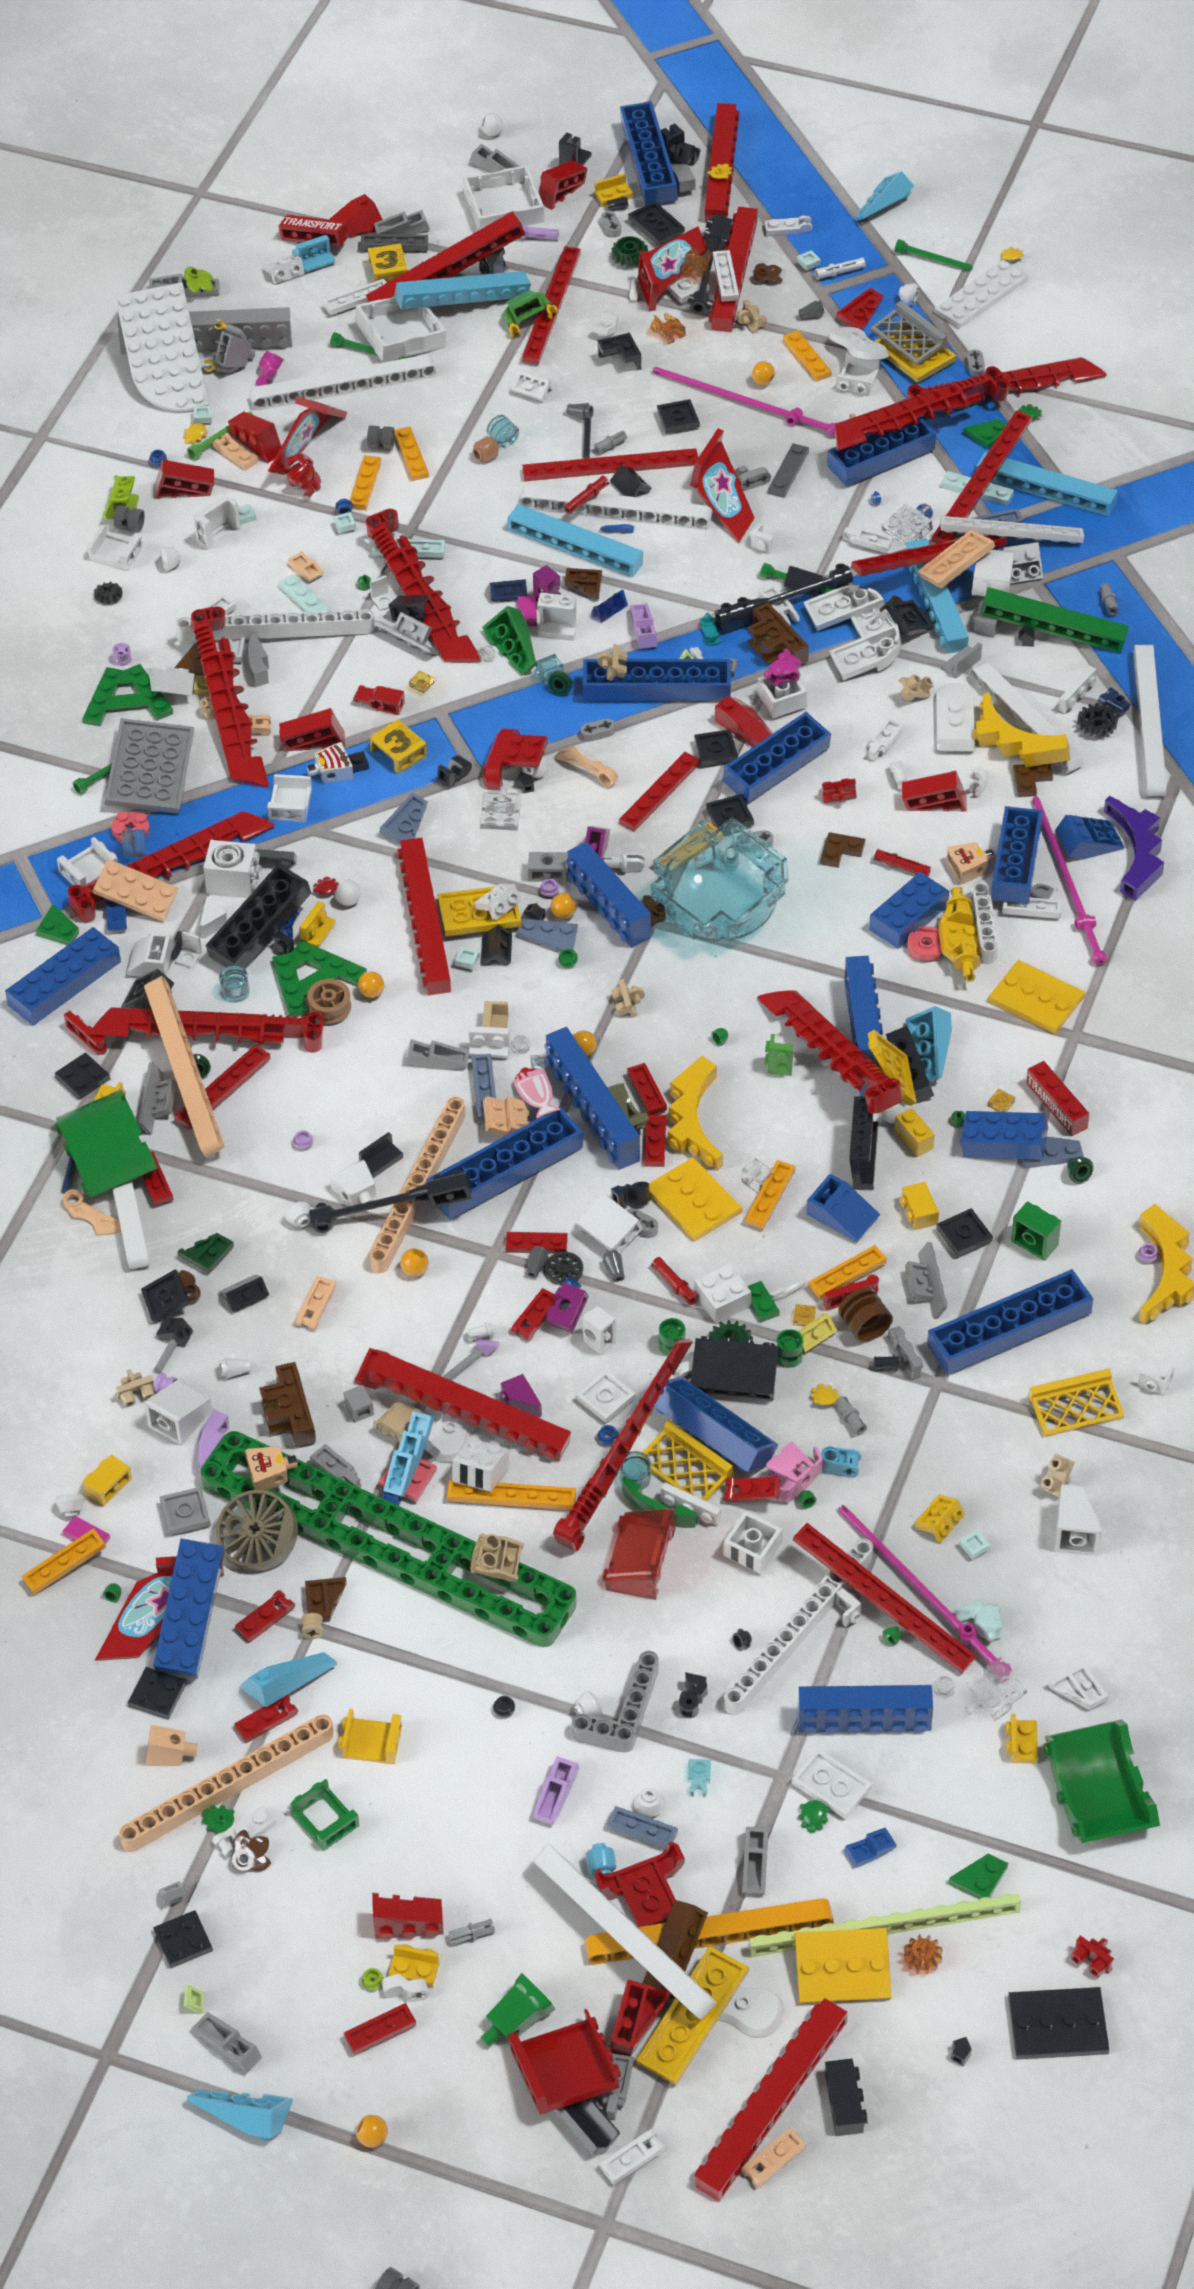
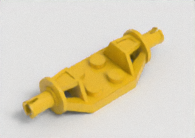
(959, 934)

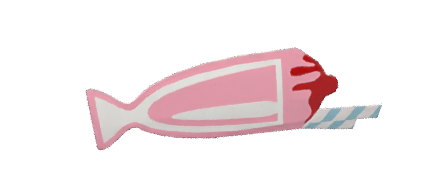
(535, 1087)

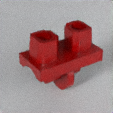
(839, 790)
(1094, 1952)

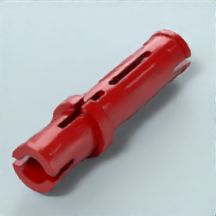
(591, 491)
(894, 860)
(679, 1286)

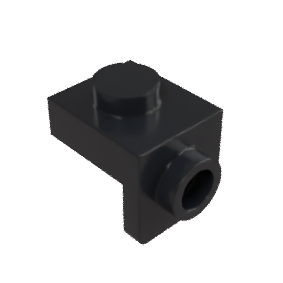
(175, 1329)

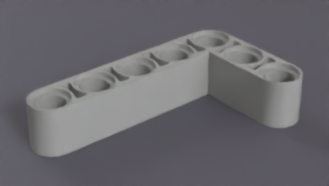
(630, 1710)

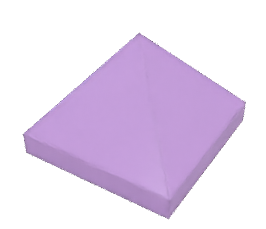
(487, 1346)

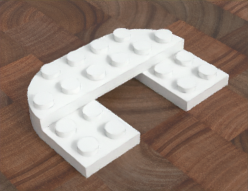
(878, 633)

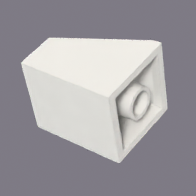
(993, 571)
(177, 1411)
(1076, 1523)

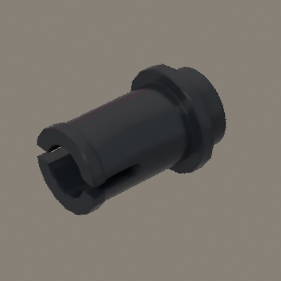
(618, 203)
(889, 1362)

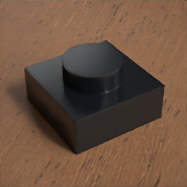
(358, 761)
(283, 943)

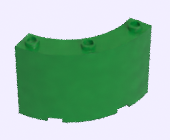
(105, 1143)
(1099, 1781)

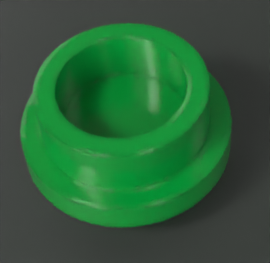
(568, 958)

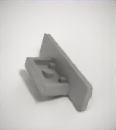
(410, 630)
(156, 1099)
(926, 1281)

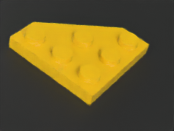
(894, 1064)

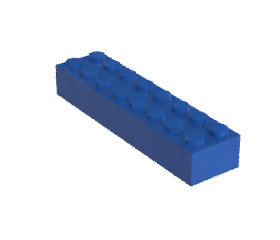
(648, 153)
(659, 680)
(862, 1004)
(592, 1098)
(515, 1158)
(1009, 1321)

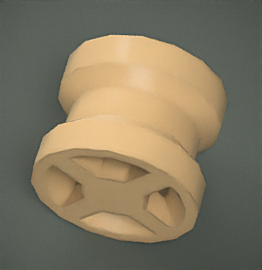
(207, 709)
(312, 1625)

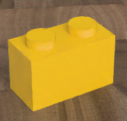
(914, 1132)
(919, 1206)
(107, 1480)

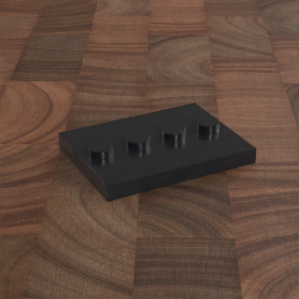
(1058, 2023)

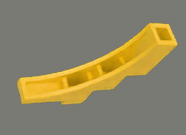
(1011, 741)
(687, 1132)
(1171, 1242)

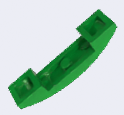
(633, 1492)

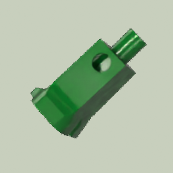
(517, 2011)

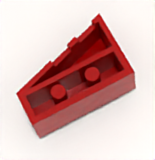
(560, 181)
(256, 435)
(183, 479)
(406, 1918)

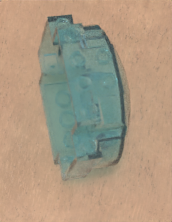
(719, 881)

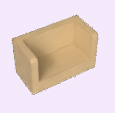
(495, 1014)

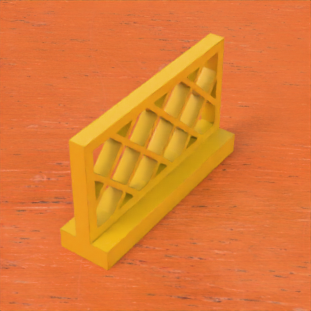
(1067, 1388)
(697, 1450)

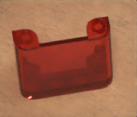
(640, 1552)

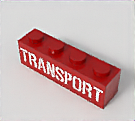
(307, 228)
(1057, 1098)

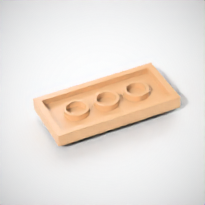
(956, 559)
(135, 890)

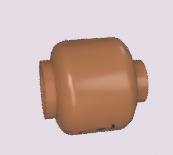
(485, 449)

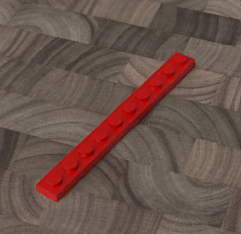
(555, 294)
(609, 464)
(986, 472)
(909, 557)
(884, 1598)

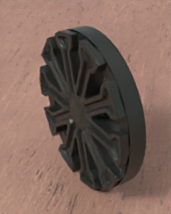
(563, 1267)

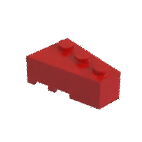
(312, 730)
(935, 791)
(636, 2015)

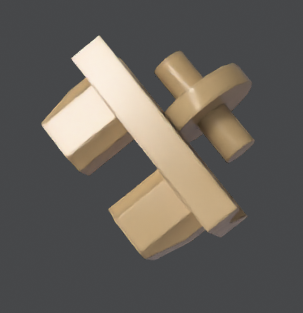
(750, 316)
(612, 662)
(916, 687)
(629, 996)
(131, 1385)
(1057, 1474)

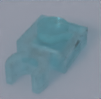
(698, 1775)

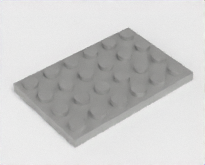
(149, 766)

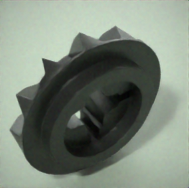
(108, 598)

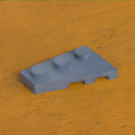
(405, 820)
(549, 933)
(1056, 1152)

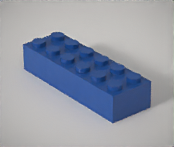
(881, 452)
(776, 757)
(1016, 855)
(608, 895)
(63, 976)
(715, 1425)
(189, 1608)
(865, 1708)

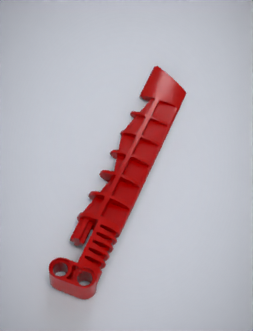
(1034, 377)
(903, 413)
(408, 573)
(230, 714)
(180, 853)
(243, 1026)
(846, 1057)
(570, 1530)

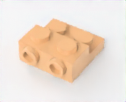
(505, 1116)

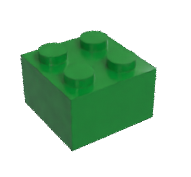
(1036, 1230)

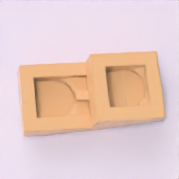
(305, 567)

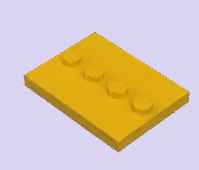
(927, 368)
(462, 917)
(1036, 996)
(694, 1199)
(843, 1965)

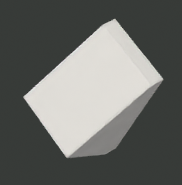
(212, 918)

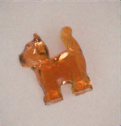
(695, 262)
(669, 328)

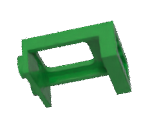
(337, 1830)

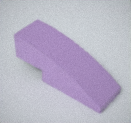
(643, 626)
(212, 1434)
(555, 1790)

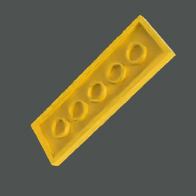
(680, 2031)

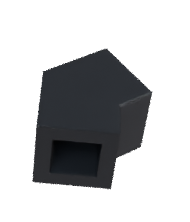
(1027, 636)
(525, 783)
(535, 912)
(961, 2051)

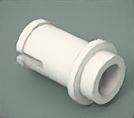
(480, 1332)

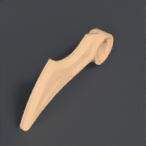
(596, 767)
(102, 1223)

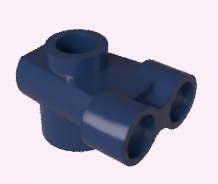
(1114, 700)

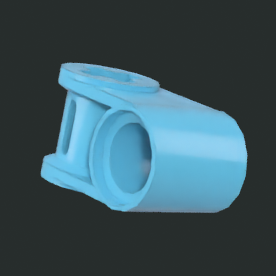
(840, 1461)

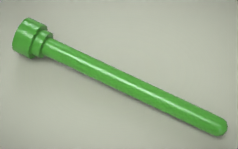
(196, 450)

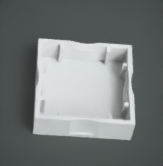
(502, 192)
(399, 331)

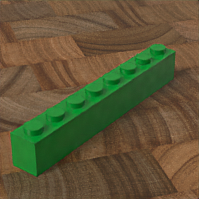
(1054, 620)

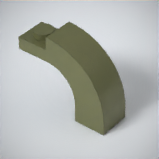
(621, 1096)

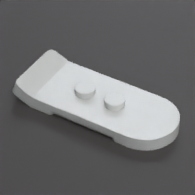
(955, 718)

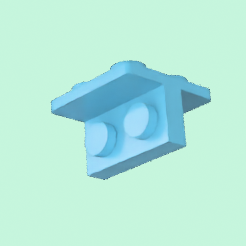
(314, 253)

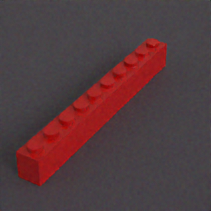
(722, 153)
(740, 246)
(458, 256)
(425, 916)
(469, 1406)
(771, 2099)

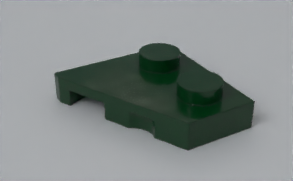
(207, 1252)

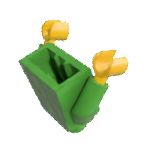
(524, 307)

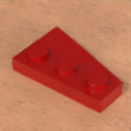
(861, 309)

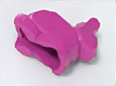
(269, 365)
(784, 669)

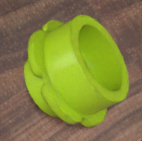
(368, 1975)

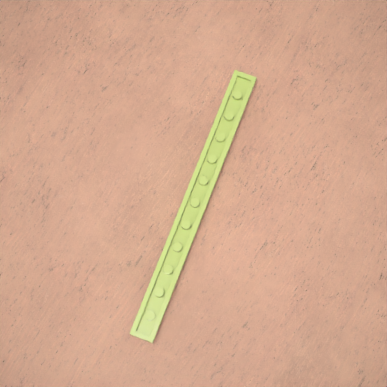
(898, 1922)

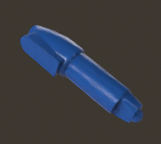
(624, 528)

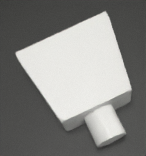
(354, 1184)

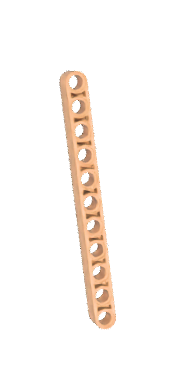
(184, 1066)
(425, 1167)
(221, 1791)

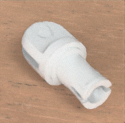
(626, 862)

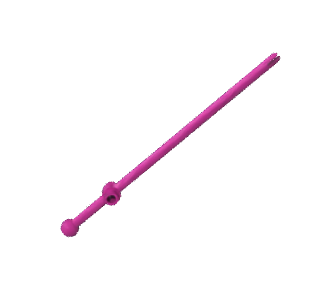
(793, 416)
(1084, 921)
(967, 1632)

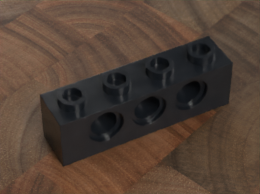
(904, 1041)

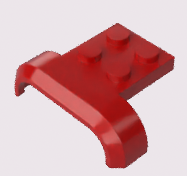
(512, 750)
(645, 1886)

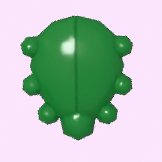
(1030, 410)
(813, 1815)
(218, 1818)

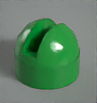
(361, 582)
(720, 1035)
(958, 1124)
(806, 1499)
(112, 1592)
(891, 1635)

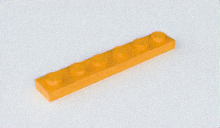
(514, 1495)

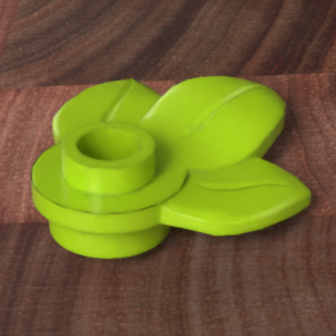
(198, 279)

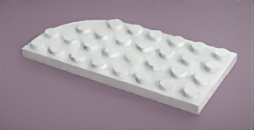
(162, 347)

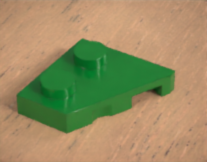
(985, 433)
(57, 927)
(980, 1877)

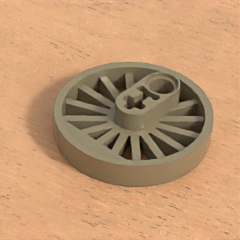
(286, 1536)

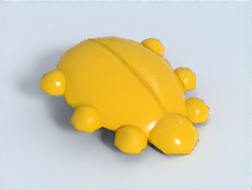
(720, 171)
(1011, 254)
(194, 433)
(824, 1395)

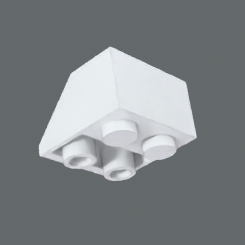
(1026, 562)
(174, 682)
(150, 954)

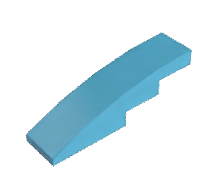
(409, 1454)

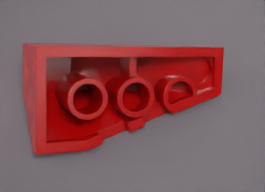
(359, 215)
(741, 720)

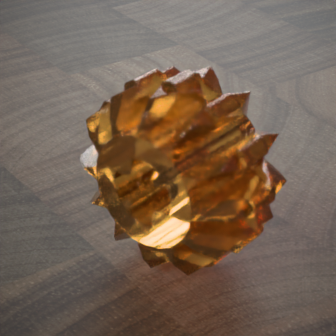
(916, 1948)

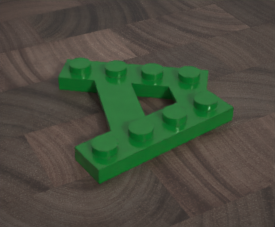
(105, 698)
(328, 965)

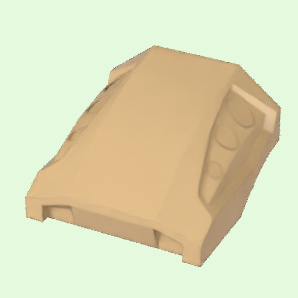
(396, 1420)
(496, 1557)

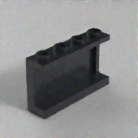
(863, 1145)
(735, 1367)

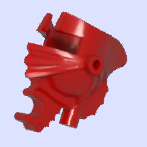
(302, 474)

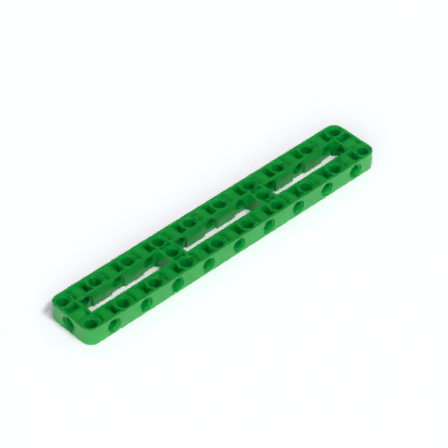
(400, 1524)

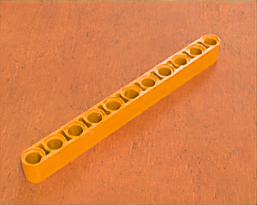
(724, 1928)

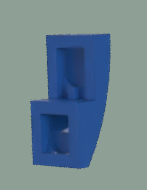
(116, 916)
(869, 1849)

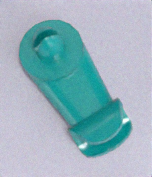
(709, 628)

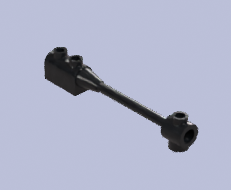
(716, 239)
(741, 613)
(439, 1191)

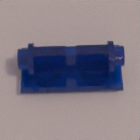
(610, 606)

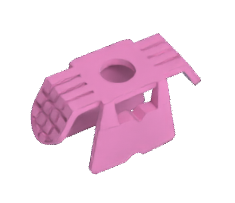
(791, 1472)

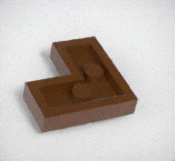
(1027, 776)
(841, 844)

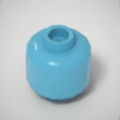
(600, 1858)

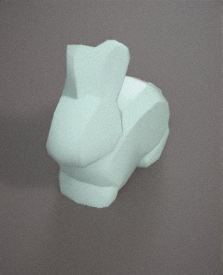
(985, 1617)

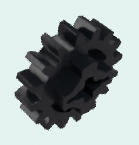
(1097, 720)

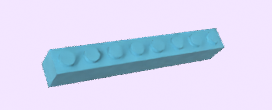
(461, 289)
(1055, 486)
(575, 540)
(941, 608)

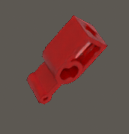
(381, 698)

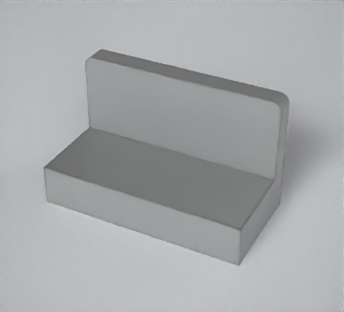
(963, 660)

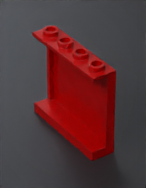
(566, 2065)

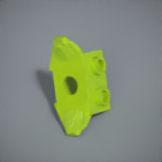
(121, 495)

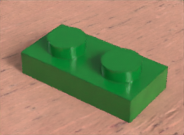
(762, 1302)

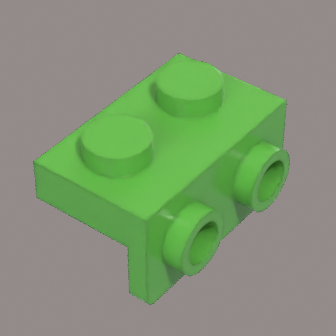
(779, 1057)

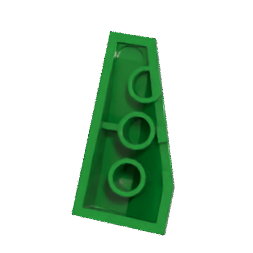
(511, 636)

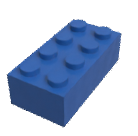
(909, 909)
(1004, 1135)

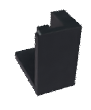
(672, 139)
(571, 149)
(620, 344)

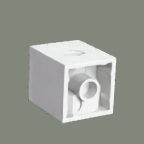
(231, 868)

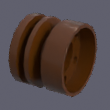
(865, 1314)

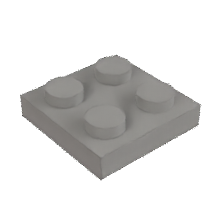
(185, 1511)

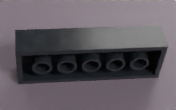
(258, 918)

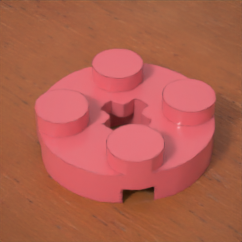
(126, 820)
(925, 952)

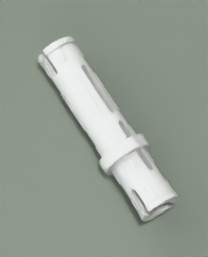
(833, 270)

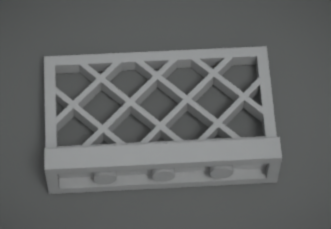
(919, 326)

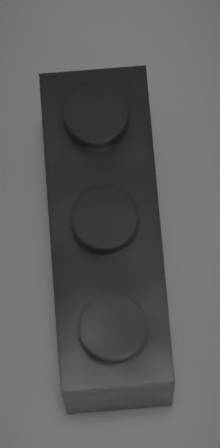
(845, 2097)

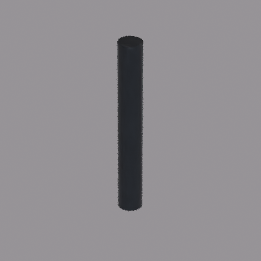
(587, 437)

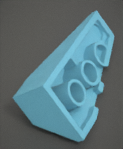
(887, 192)
(931, 1035)
(283, 1678)
(254, 2116)

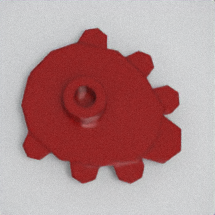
(326, 885)

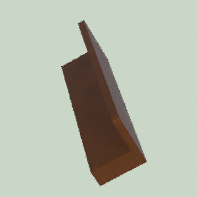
(679, 1937)

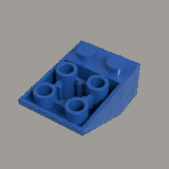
(1087, 837)
(841, 1208)

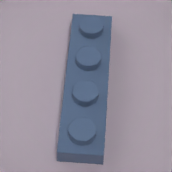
(483, 1081)

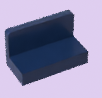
(508, 589)

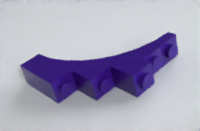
(1140, 829)

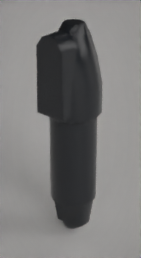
(178, 945)

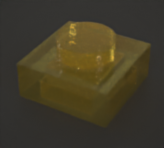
(421, 681)
(1001, 1101)
(804, 1314)

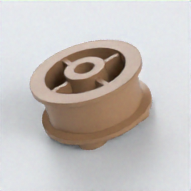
(330, 999)

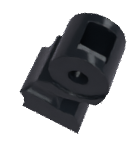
(687, 153)
(457, 768)
(635, 1194)
(695, 1693)

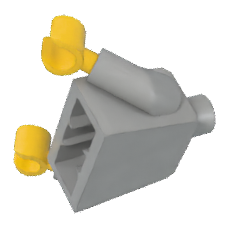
(231, 351)

